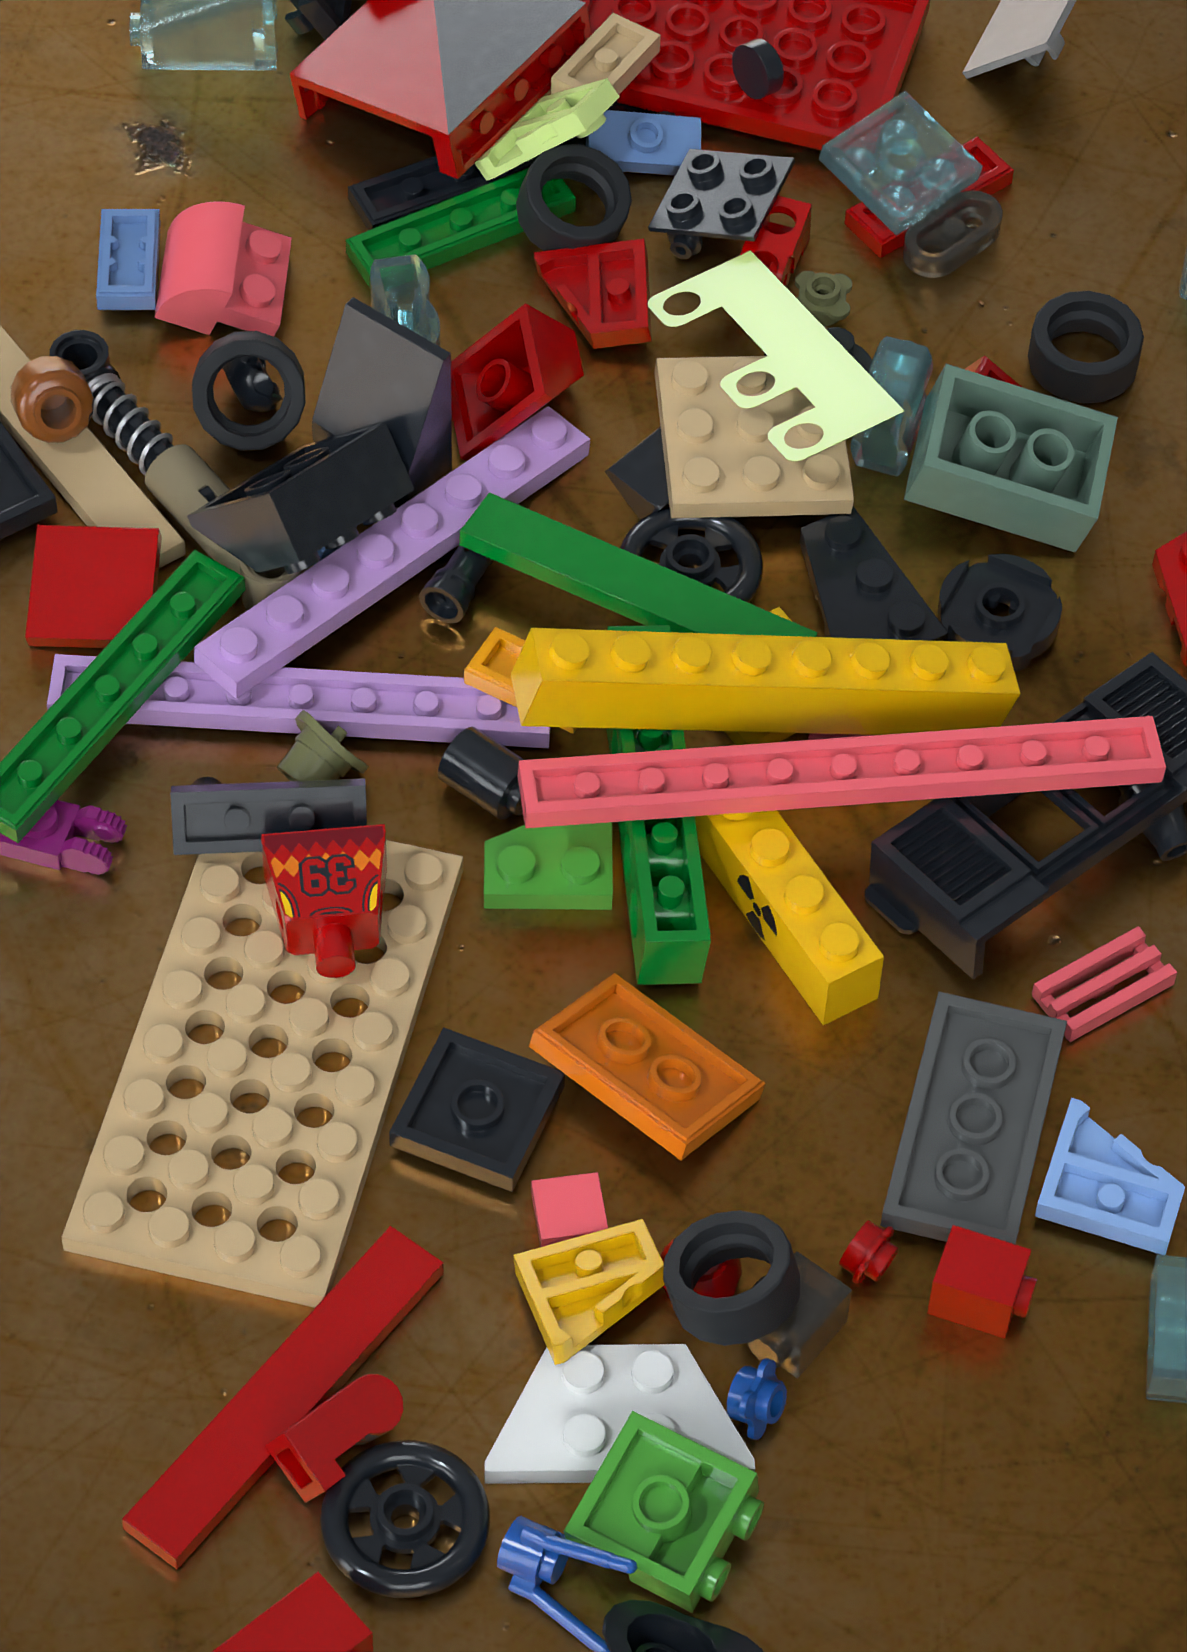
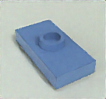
(646, 140)
(128, 259)

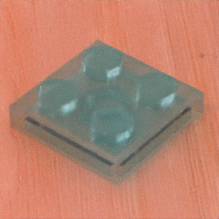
(900, 162)

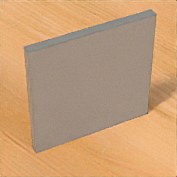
(1019, 32)

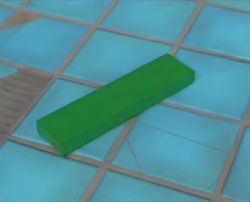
(455, 225)

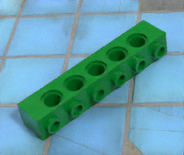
(662, 875)

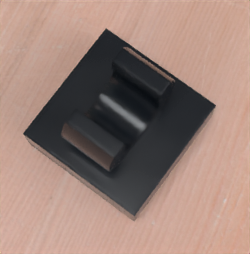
(319, 14)

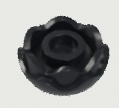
(252, 384)

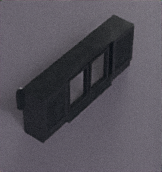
(968, 880)

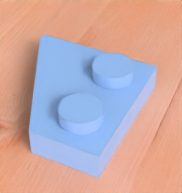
(1108, 1186)

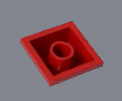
(510, 377)

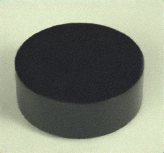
(758, 68)

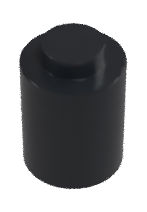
(483, 772)

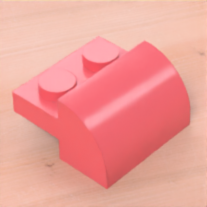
(222, 271)

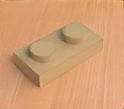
(613, 52)

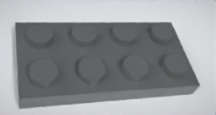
(974, 1120)

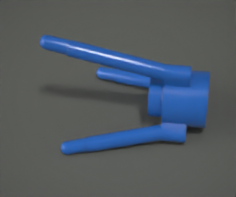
(540, 1554)

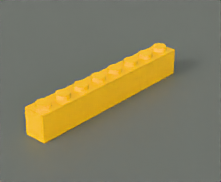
(760, 682)

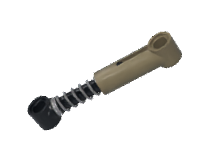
(171, 472)

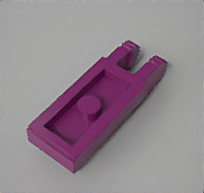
(54, 841)

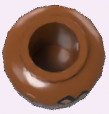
(52, 399)

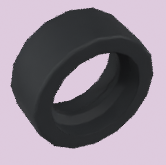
(584, 166)
(1092, 314)
(230, 432)
(737, 1317)

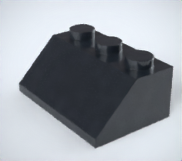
(308, 501)

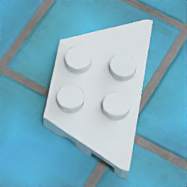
(580, 1406)

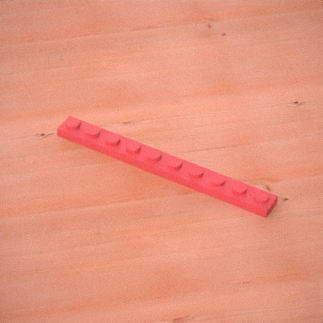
(839, 771)

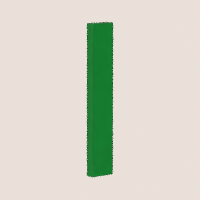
(611, 575)
(112, 689)

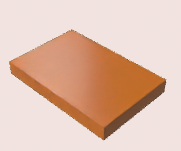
(647, 1065)

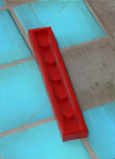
(290, 1384)

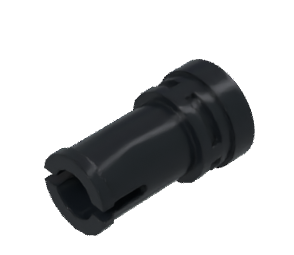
(453, 587)

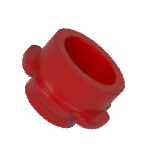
(869, 1253)

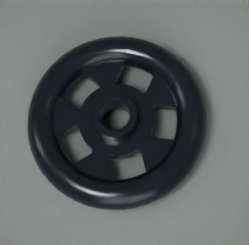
(701, 552)
(430, 1568)

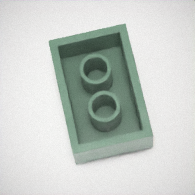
(1011, 458)

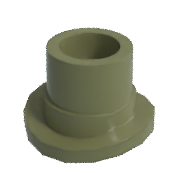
(318, 753)

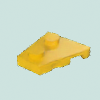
(588, 1284)

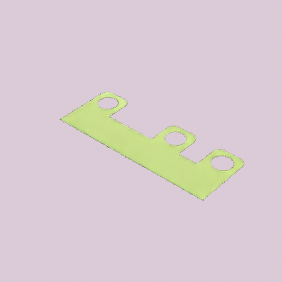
(796, 350)

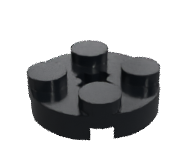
(1007, 580)

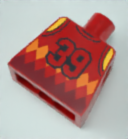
(327, 892)

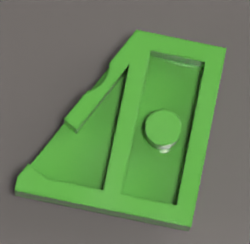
(550, 868)

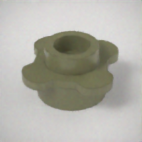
(824, 295)

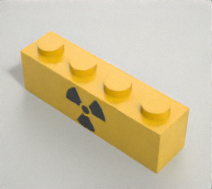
(793, 910)

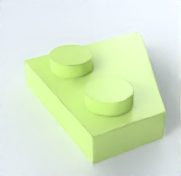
(548, 124)

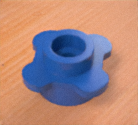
(756, 1397)

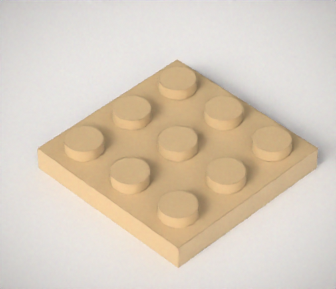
(722, 453)

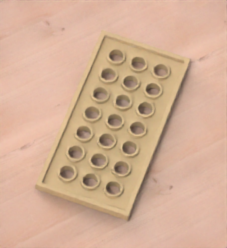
(356, 1096)

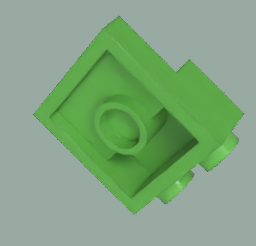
(668, 1511)

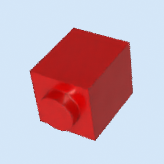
(981, 1282)

